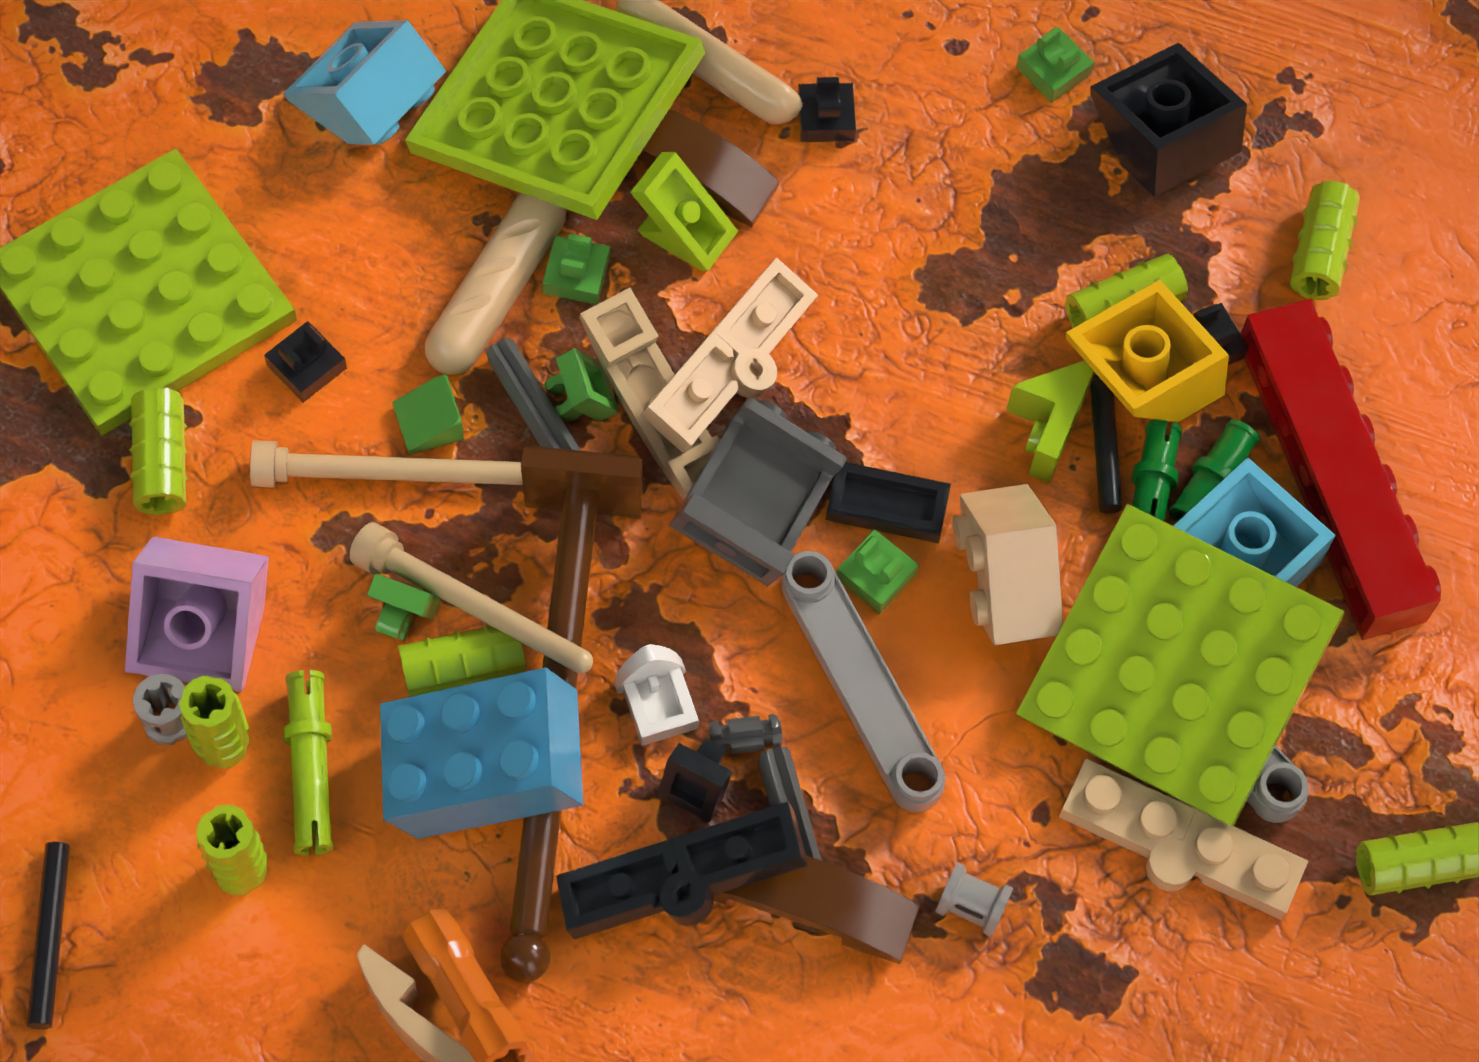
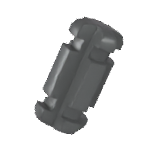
(747, 733)

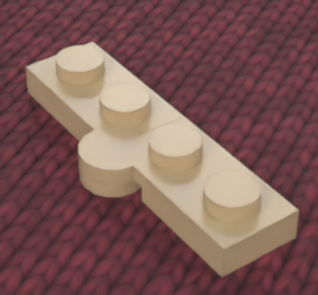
(731, 357)
(1183, 841)

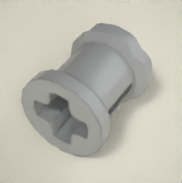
(155, 695)
(974, 899)

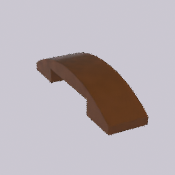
(725, 171)
(835, 902)

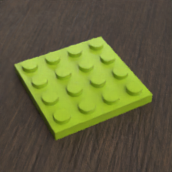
(556, 100)
(140, 289)
(1180, 664)

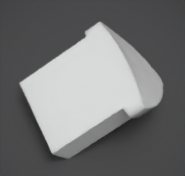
(656, 694)

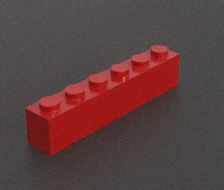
(1339, 469)

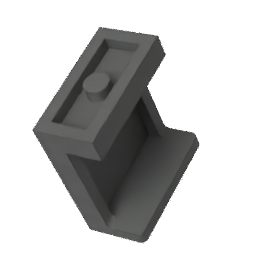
(758, 490)

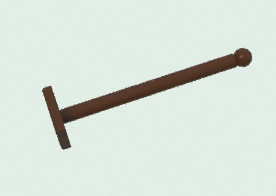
(581, 488)

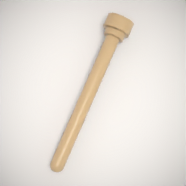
(275, 464)
(379, 551)

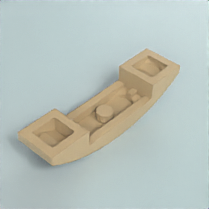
(637, 373)
(394, 995)

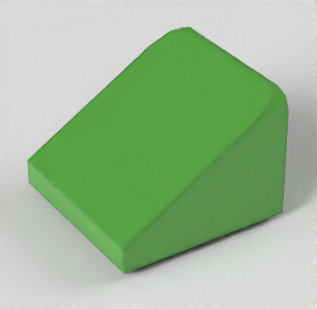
(429, 416)

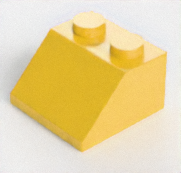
(1153, 355)

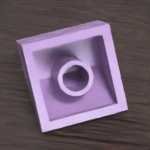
(195, 611)

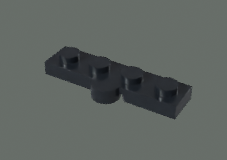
(681, 872)

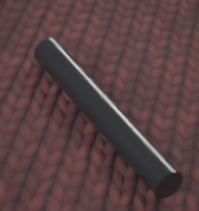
(1105, 447)
(48, 935)

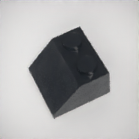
(1169, 118)

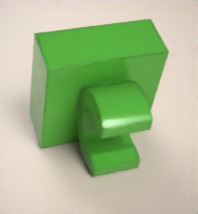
(1054, 64)
(576, 269)
(585, 386)
(877, 571)
(401, 605)

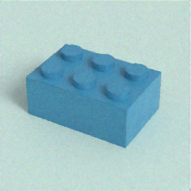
(481, 754)

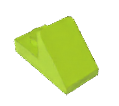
(682, 213)
(1053, 405)

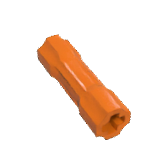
(472, 1002)

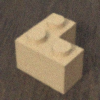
(1016, 563)

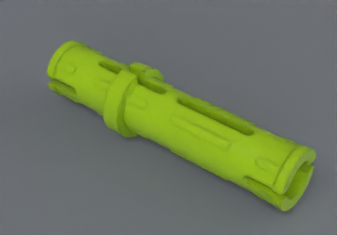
(307, 738)

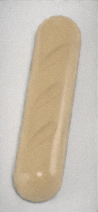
(724, 66)
(493, 284)

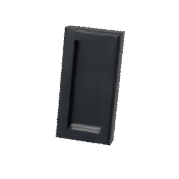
(888, 502)

